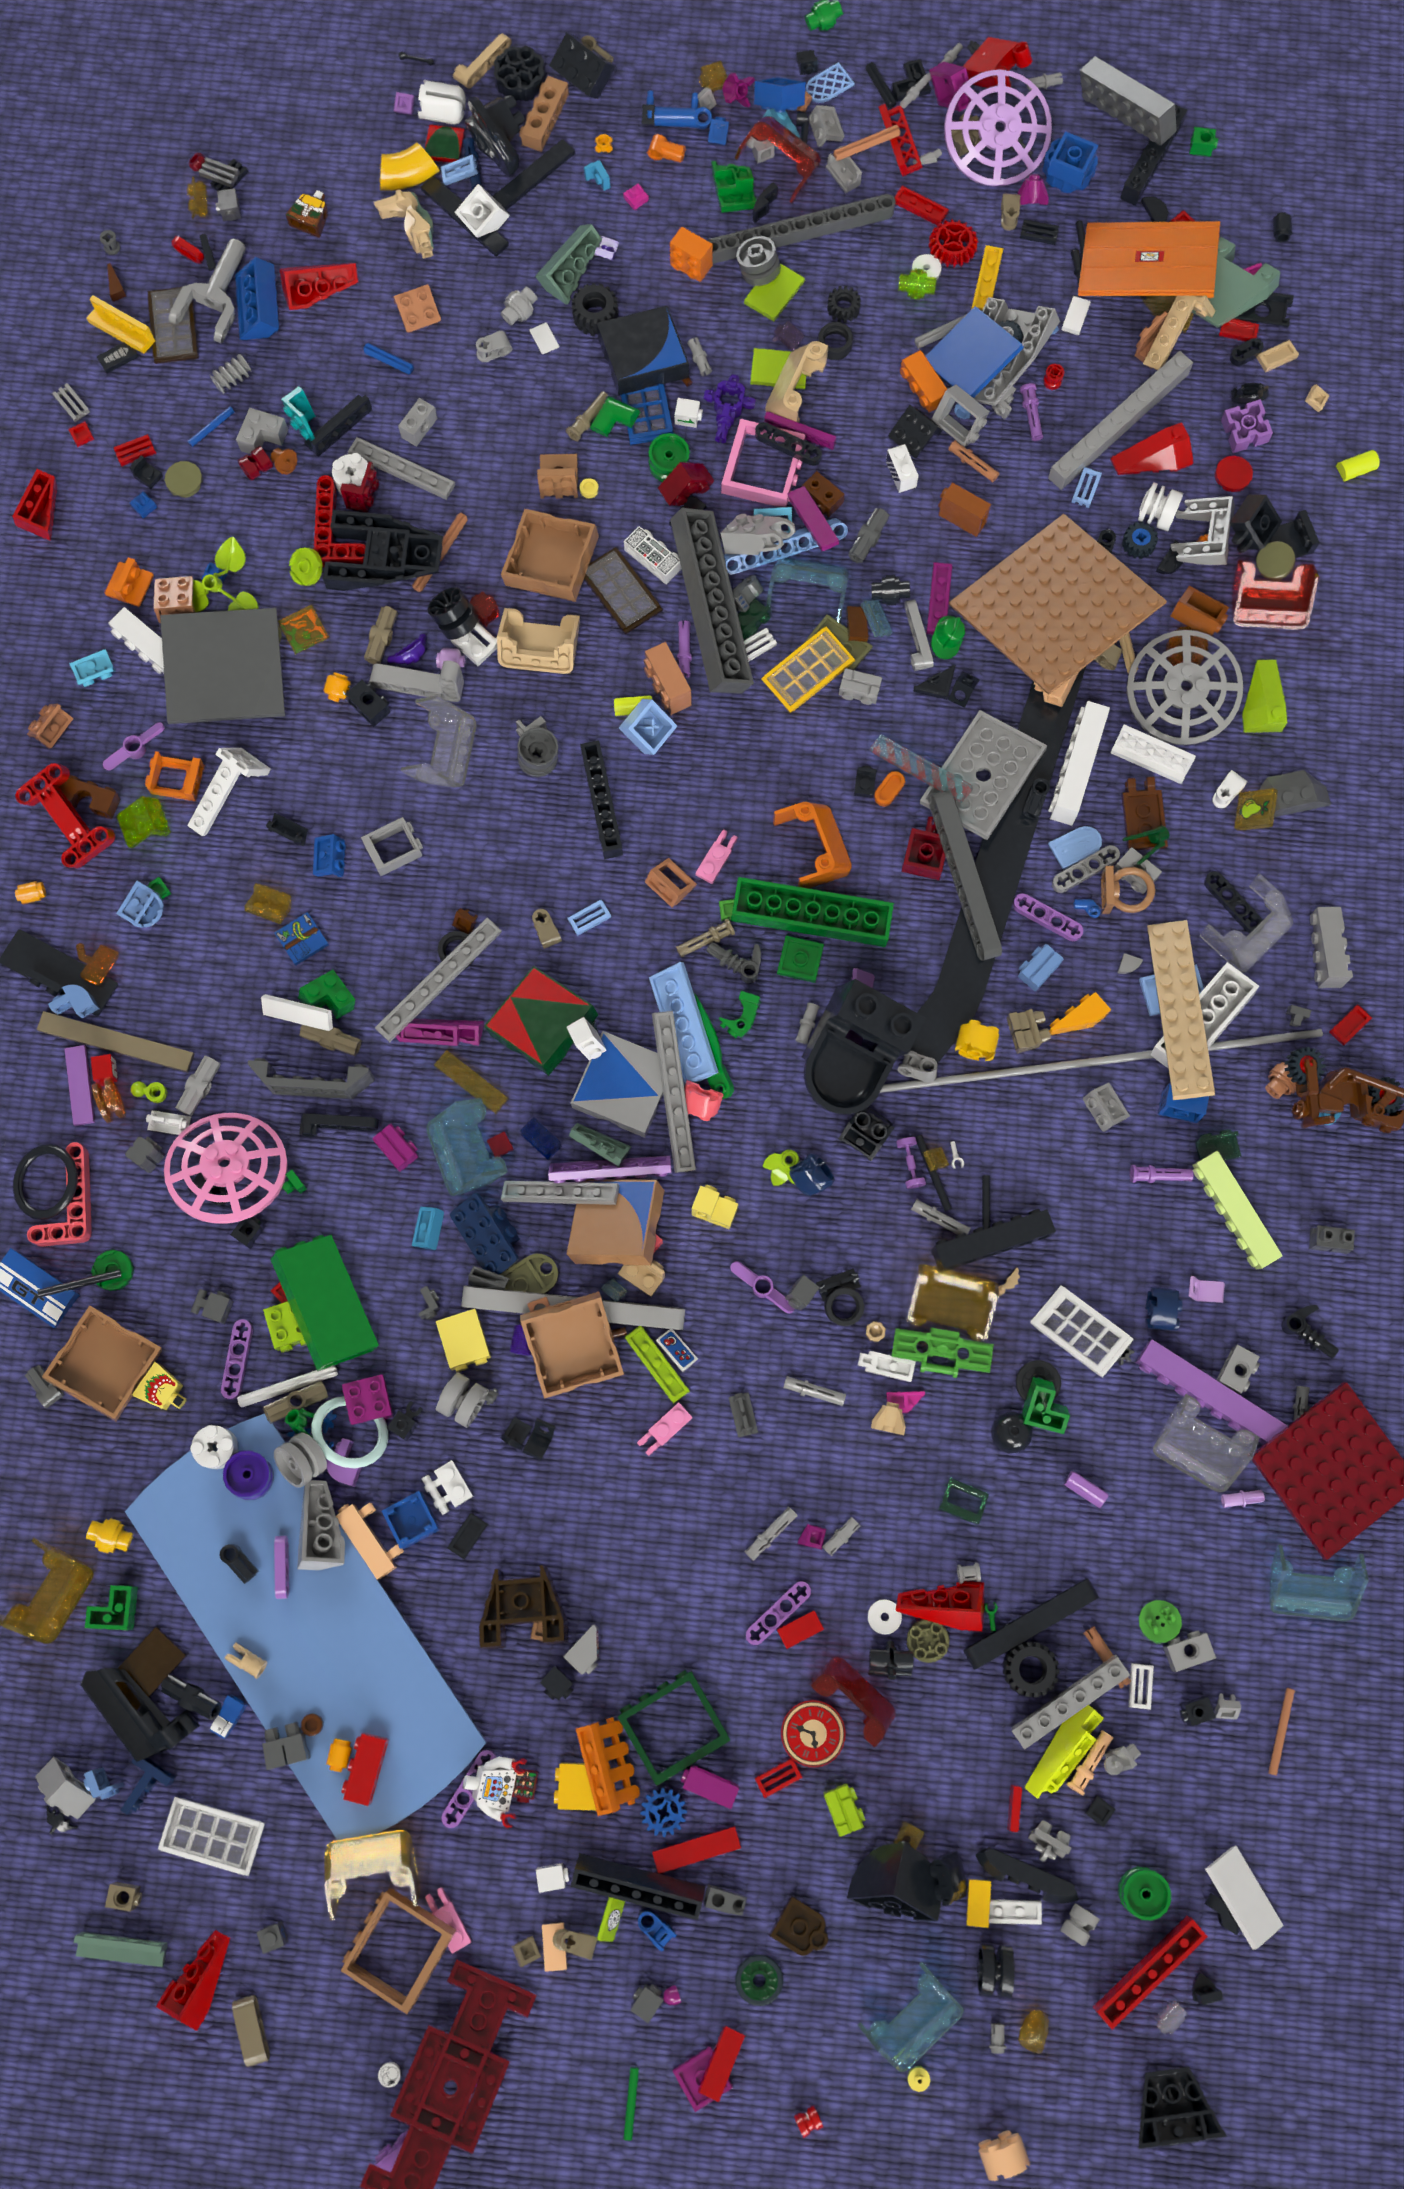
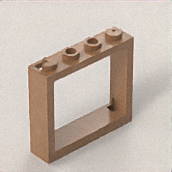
(373, 1983)

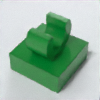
(293, 1183)

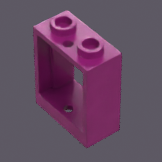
(956, 77)
(710, 1786)

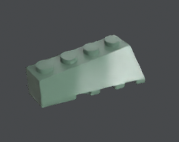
(567, 265)

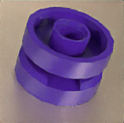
(257, 1484)

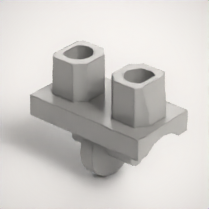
(1121, 1759)
(1048, 1845)

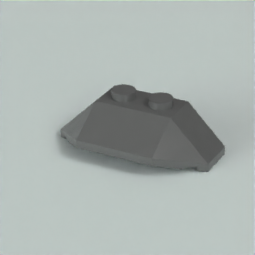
(1297, 792)

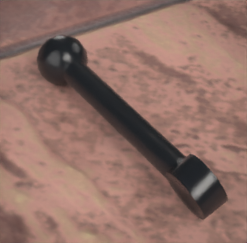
(402, 56)

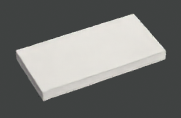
(1244, 1897)

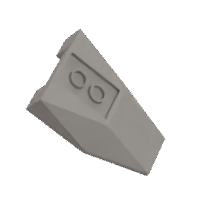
(1036, 330)

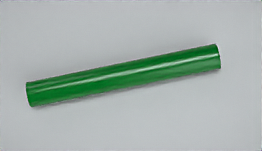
(631, 2103)

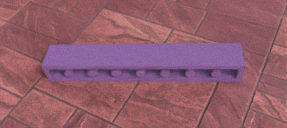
(1208, 1392)

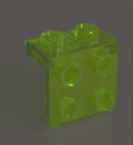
(142, 820)

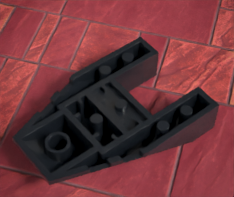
(392, 551)

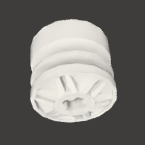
(1160, 506)

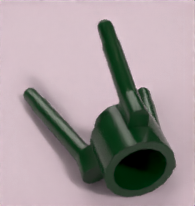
(1156, 835)

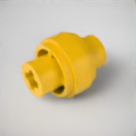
(109, 1536)

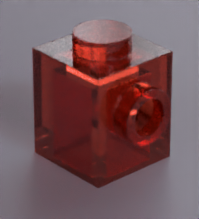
(485, 607)

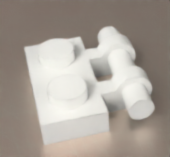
(453, 1484)

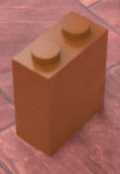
(964, 509)

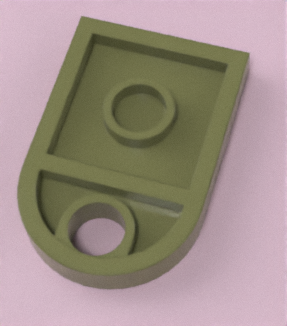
(528, 1277)

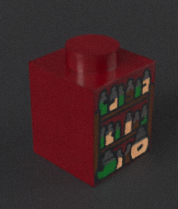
(525, 1786)

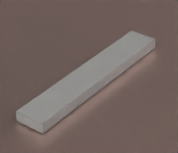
(403, 468)
(560, 1192)

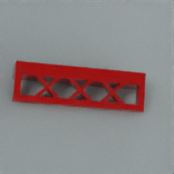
(886, 114)

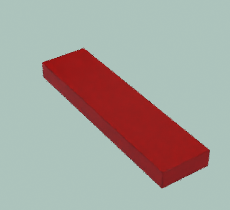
(696, 1849)

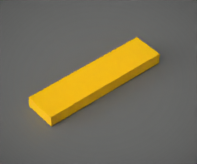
(987, 276)

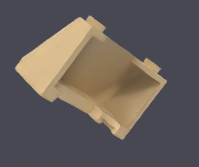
(804, 360)
(537, 645)

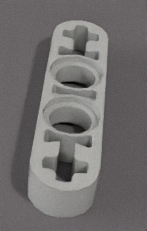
(1084, 866)

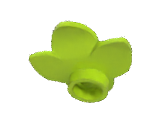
(780, 1167)

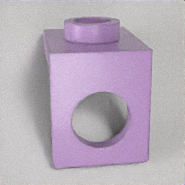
(1206, 1290)

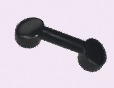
(802, 120)

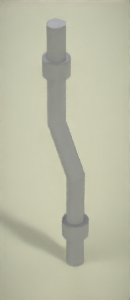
(914, 91)

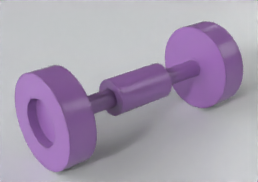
(907, 1143)

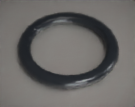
(71, 1184)

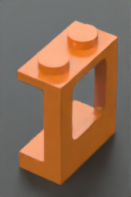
(192, 781)

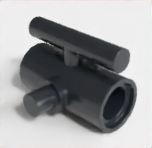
(890, 1661)

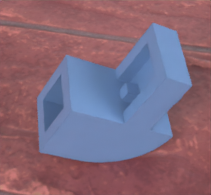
(75, 997)

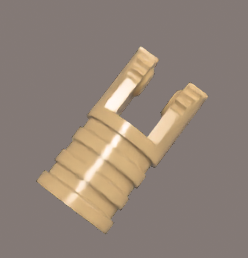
(249, 1663)

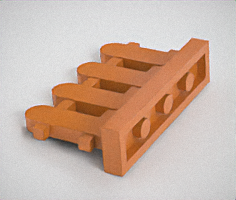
(598, 1770)

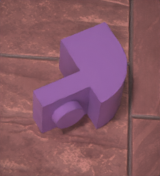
(344, 1475)

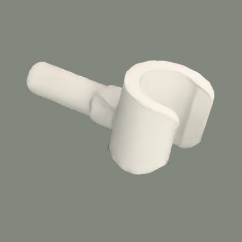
(955, 1155)

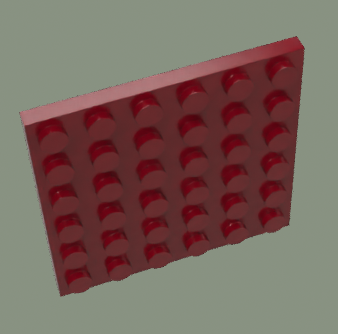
(1333, 1470)

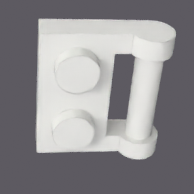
(475, 649)

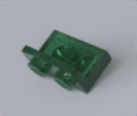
(1224, 1143)

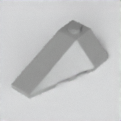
(320, 1537)

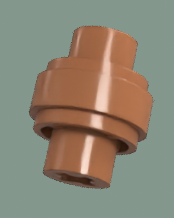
(1279, 1082)

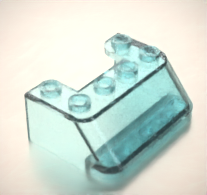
(461, 1149)

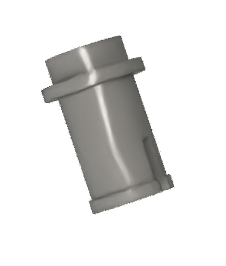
(997, 2038)

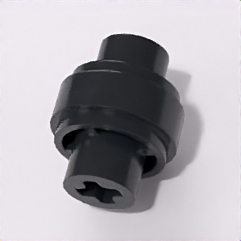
(890, 590)

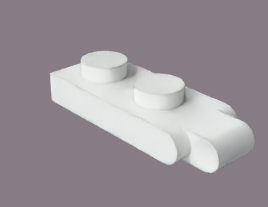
(887, 1366)

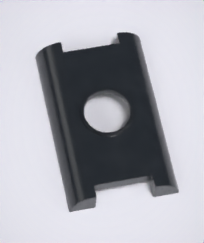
(1277, 305)

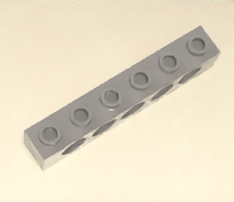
(1070, 1701)

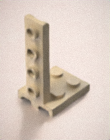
(1173, 326)

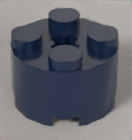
(1163, 1309)

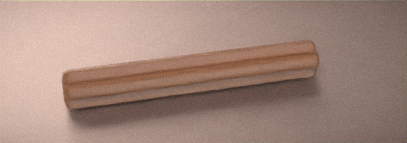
(866, 142)

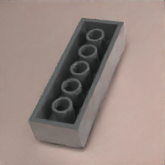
(1128, 100)

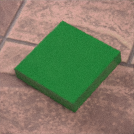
(800, 959)

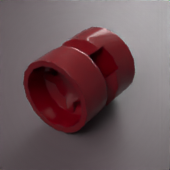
(255, 463)

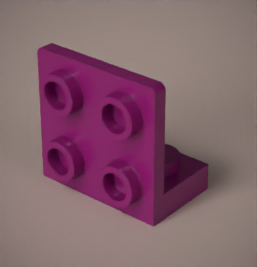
(367, 1399)

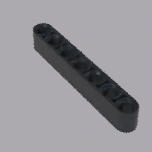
(1031, 1623)

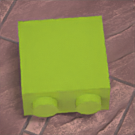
(283, 1327)

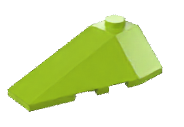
(1265, 700)

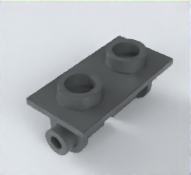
(743, 1414)

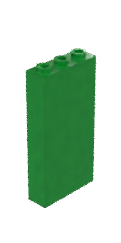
(324, 1302)

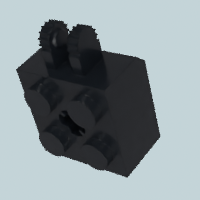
(1254, 523)

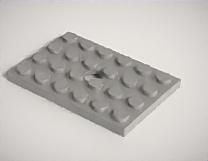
(1008, 758)

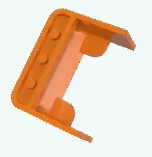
(835, 861)

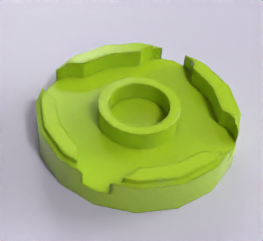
(305, 566)

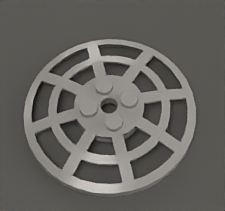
(1179, 698)

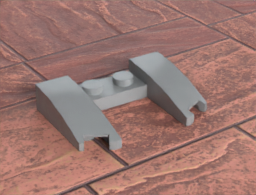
(1215, 550)

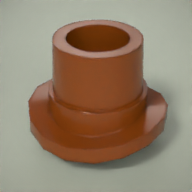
(284, 460)

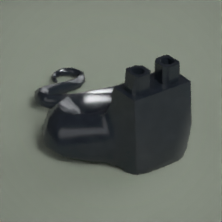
(494, 128)

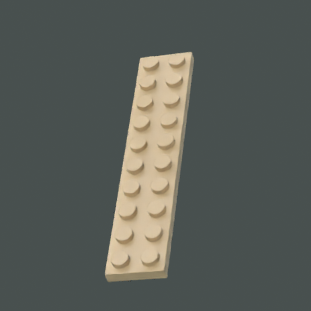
(1180, 1010)

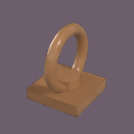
(1111, 889)

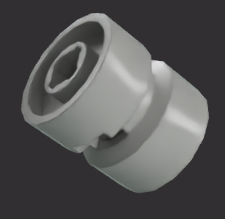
(1079, 1924)

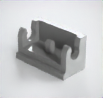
(844, 172)

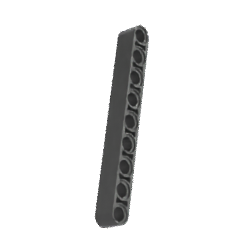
(965, 875)

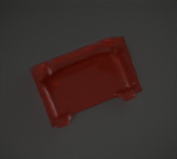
(842, 1675)

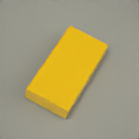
(978, 1903)

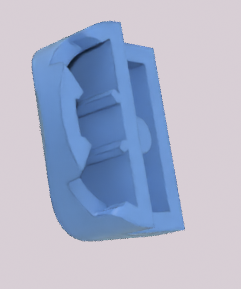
(142, 906)

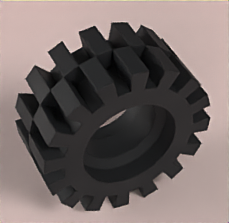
(843, 295)

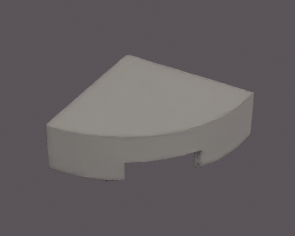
(1129, 964)

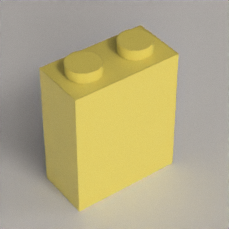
(463, 1340)

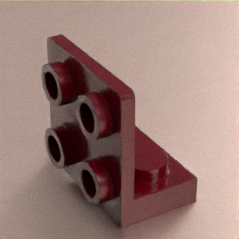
(361, 497)

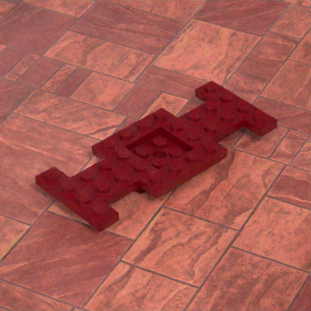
(455, 2057)

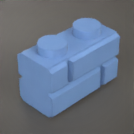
(1040, 967)

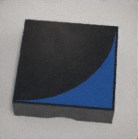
(643, 350)

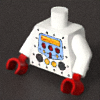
(495, 1786)

